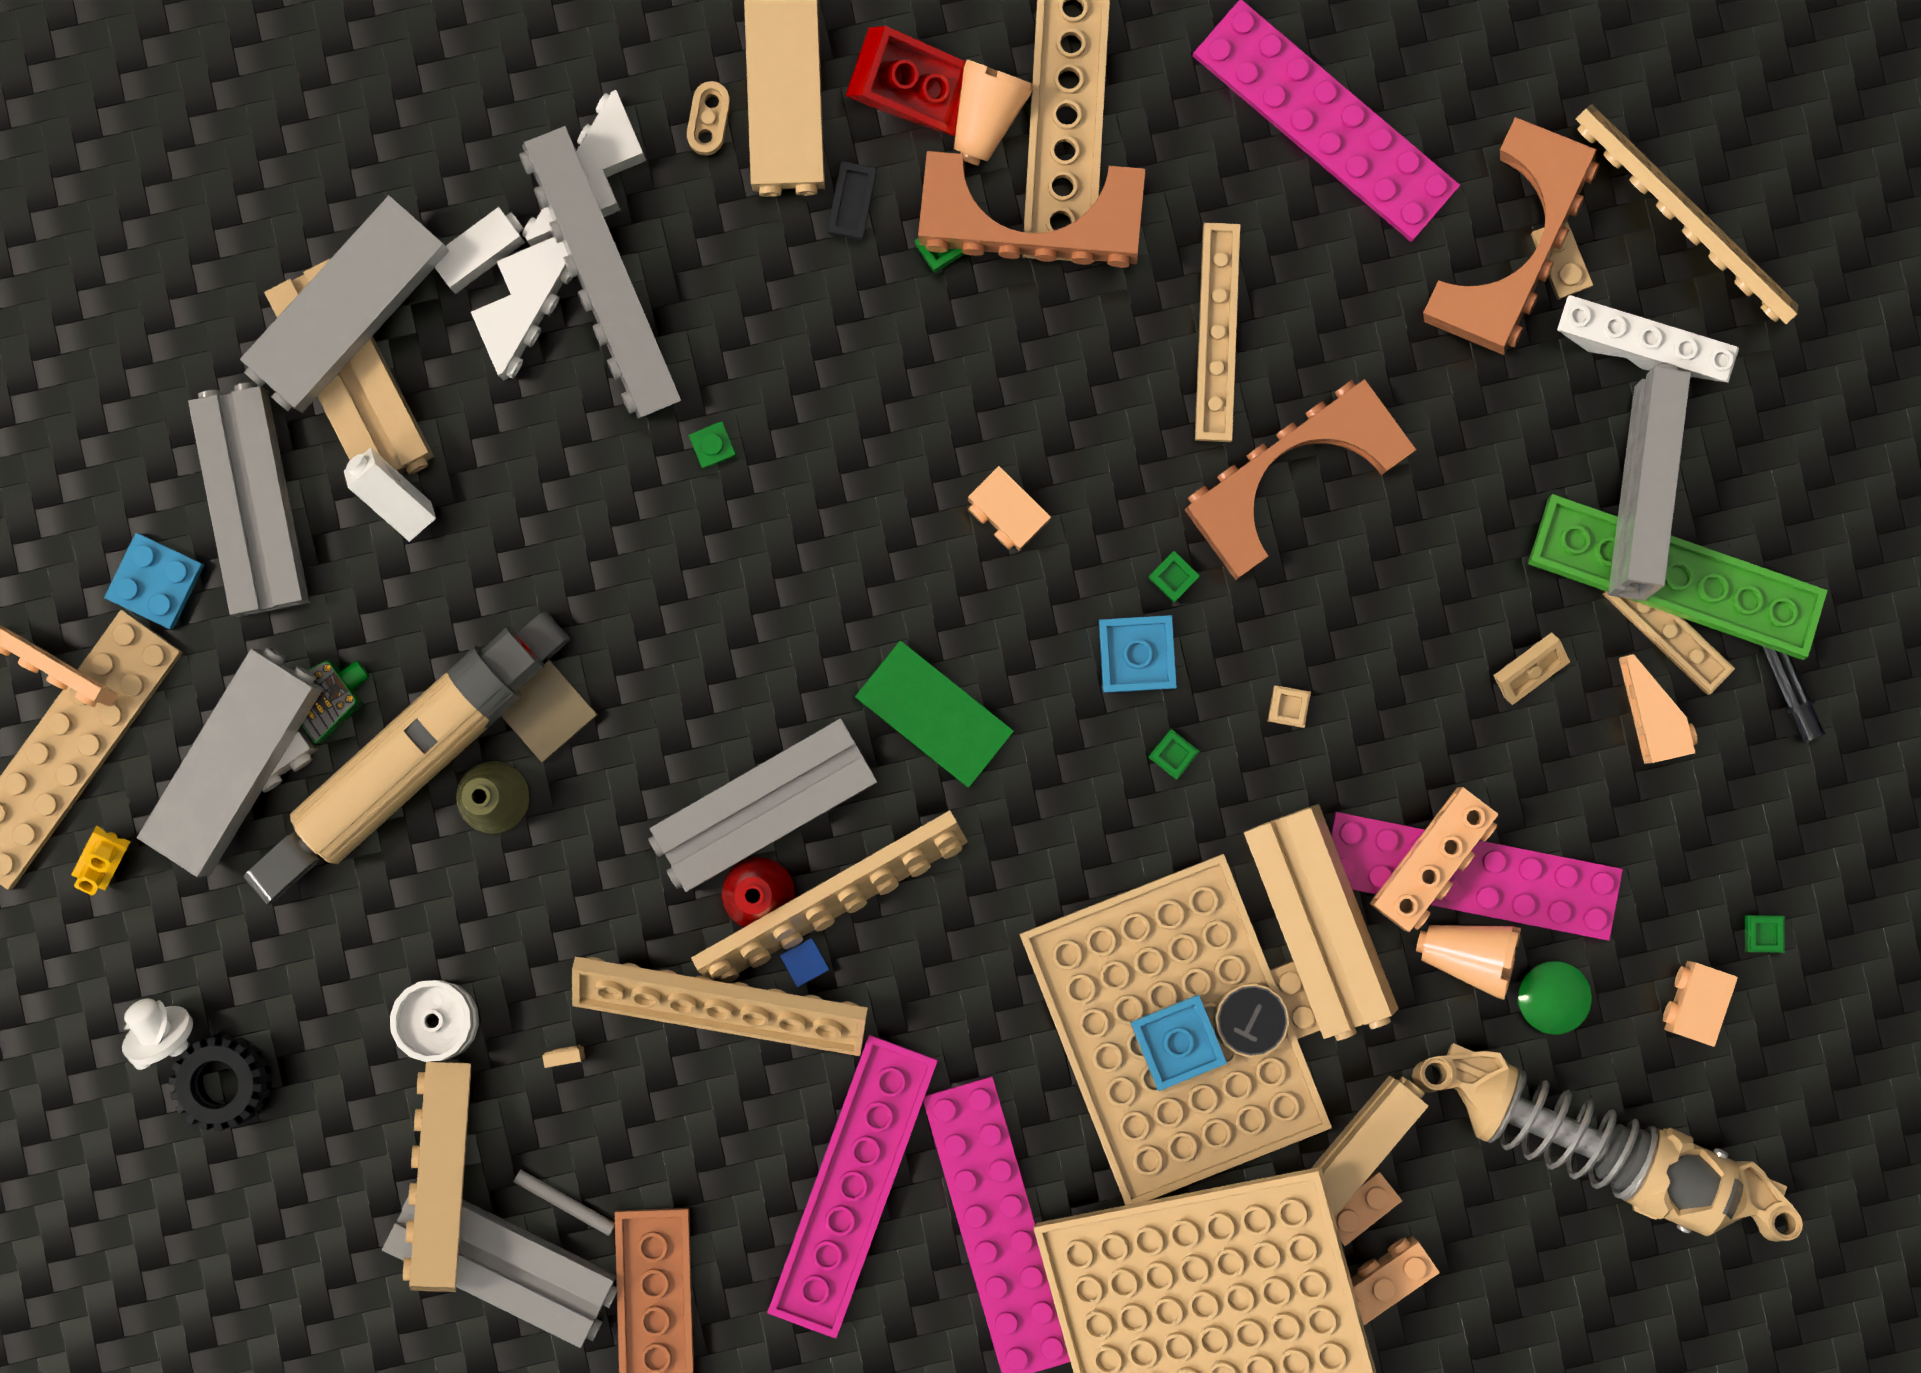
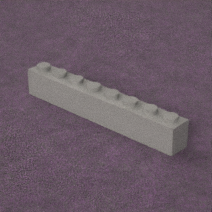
(600, 271)

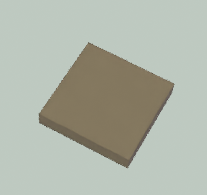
(548, 712)

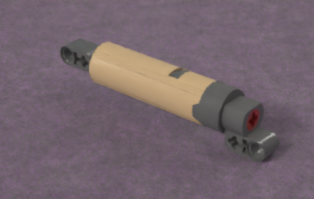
(407, 754)

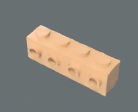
(1434, 859)
(1391, 1277)

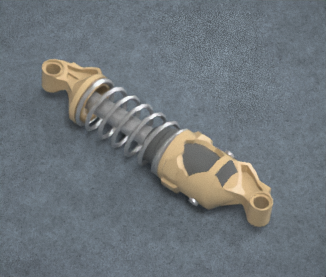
(1648, 1168)

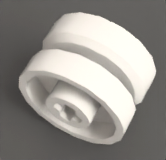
(418, 1005)

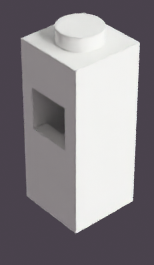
(480, 249)
(389, 494)

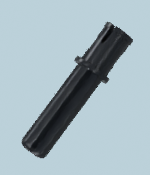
(1795, 695)

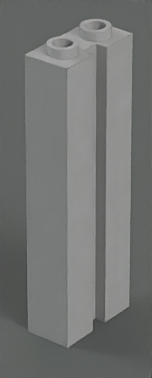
(343, 306)
(1649, 483)
(248, 500)
(230, 761)
(761, 806)
(522, 1274)

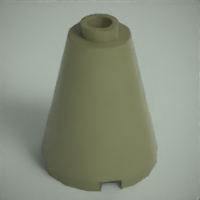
(505, 801)

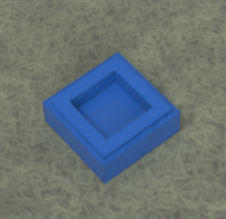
(804, 962)

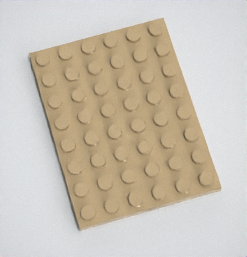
(1141, 956)
(1208, 1283)

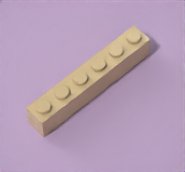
(439, 1177)

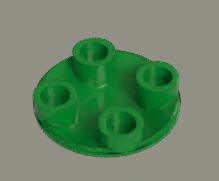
(1554, 997)

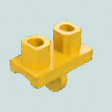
(99, 861)

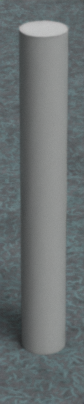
(564, 1202)

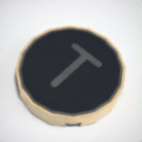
(1251, 1020)

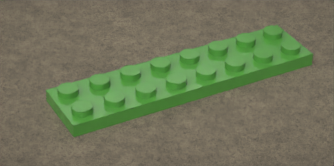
(1698, 580)

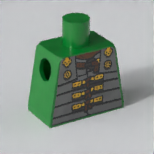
(336, 701)

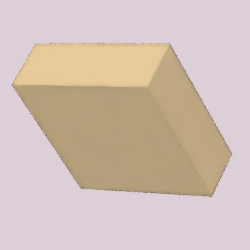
(1289, 706)
(563, 1056)

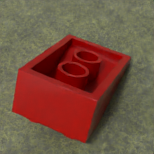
(908, 79)

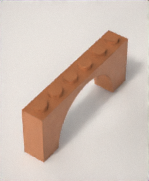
(1103, 233)
(1493, 311)
(1351, 421)

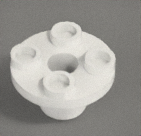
(155, 1032)

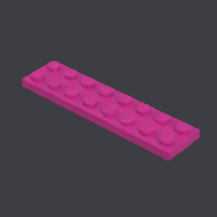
(1325, 120)
(1496, 883)
(852, 1186)
(996, 1226)

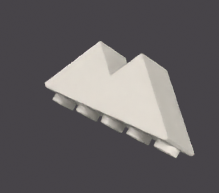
(604, 150)
(514, 320)
(1645, 341)

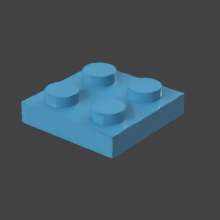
(154, 581)
(1137, 654)
(1178, 1042)

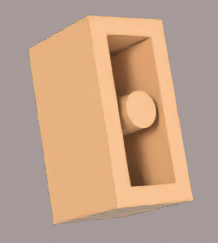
(1007, 509)
(1699, 1003)

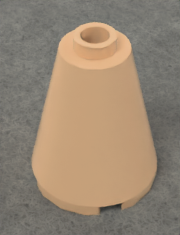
(987, 110)
(1472, 954)

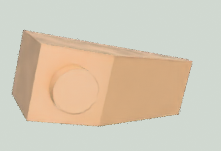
(1658, 720)

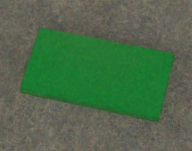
(934, 714)

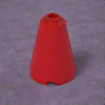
(763, 875)

